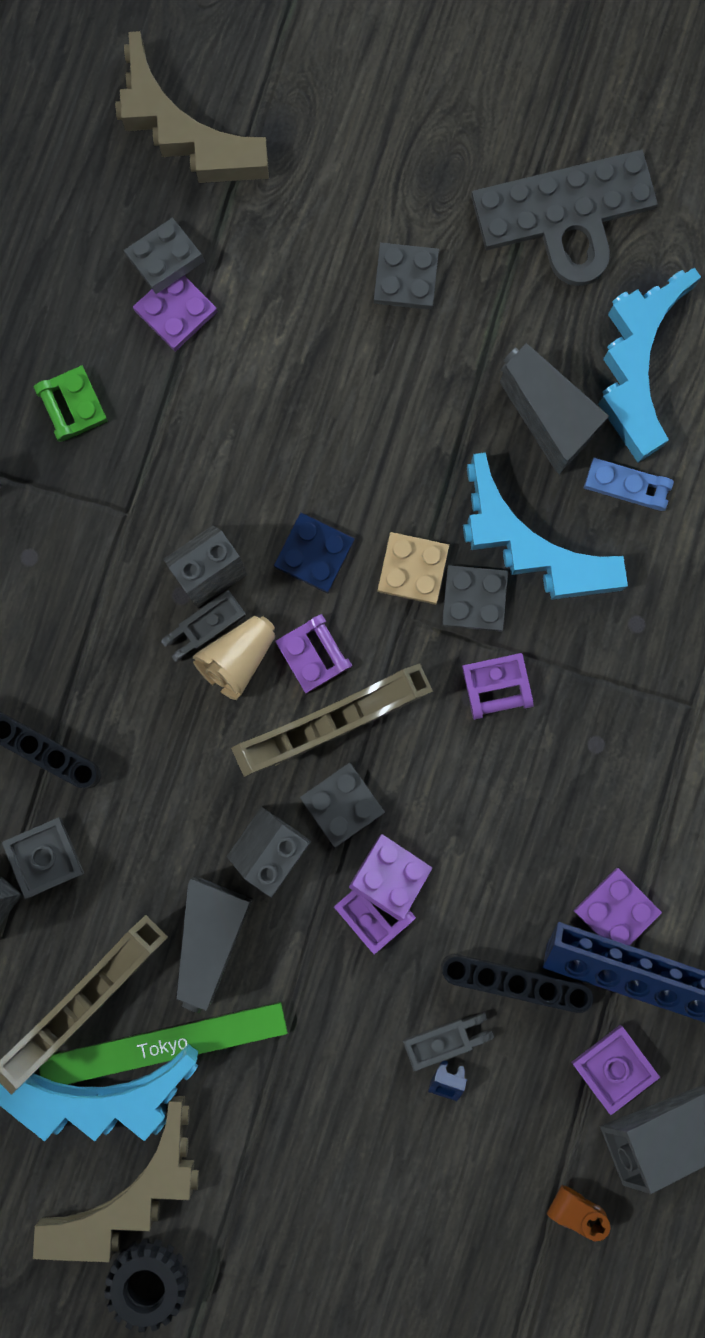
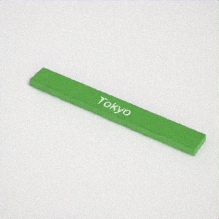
(165, 1044)

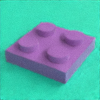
(176, 311)
(390, 877)
(617, 909)
(615, 1069)

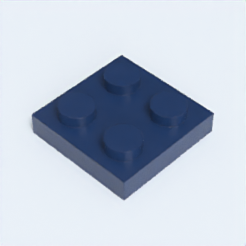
(314, 553)

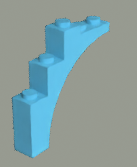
(628, 359)
(526, 552)
(138, 1105)

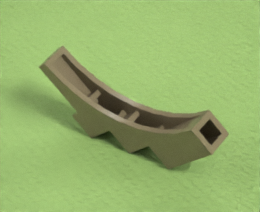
(212, 153)
(332, 721)
(80, 1003)
(92, 1233)

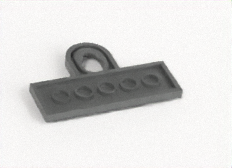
(563, 202)

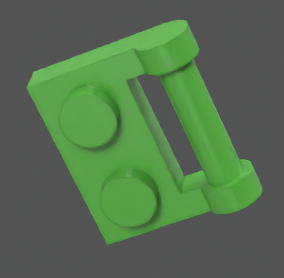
(79, 398)

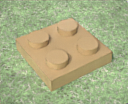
(413, 568)

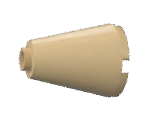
(236, 656)

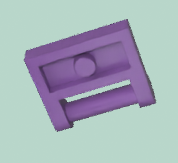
(305, 660)
(493, 676)
(368, 921)

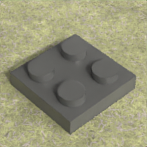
(164, 255)
(406, 276)
(475, 598)
(342, 804)
(42, 857)

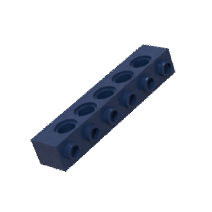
(626, 970)

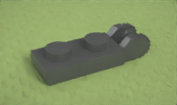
(206, 624)
(445, 1042)

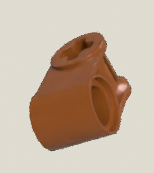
(575, 1211)

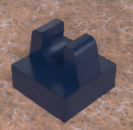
(447, 1084)

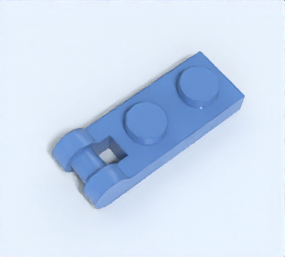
(628, 484)

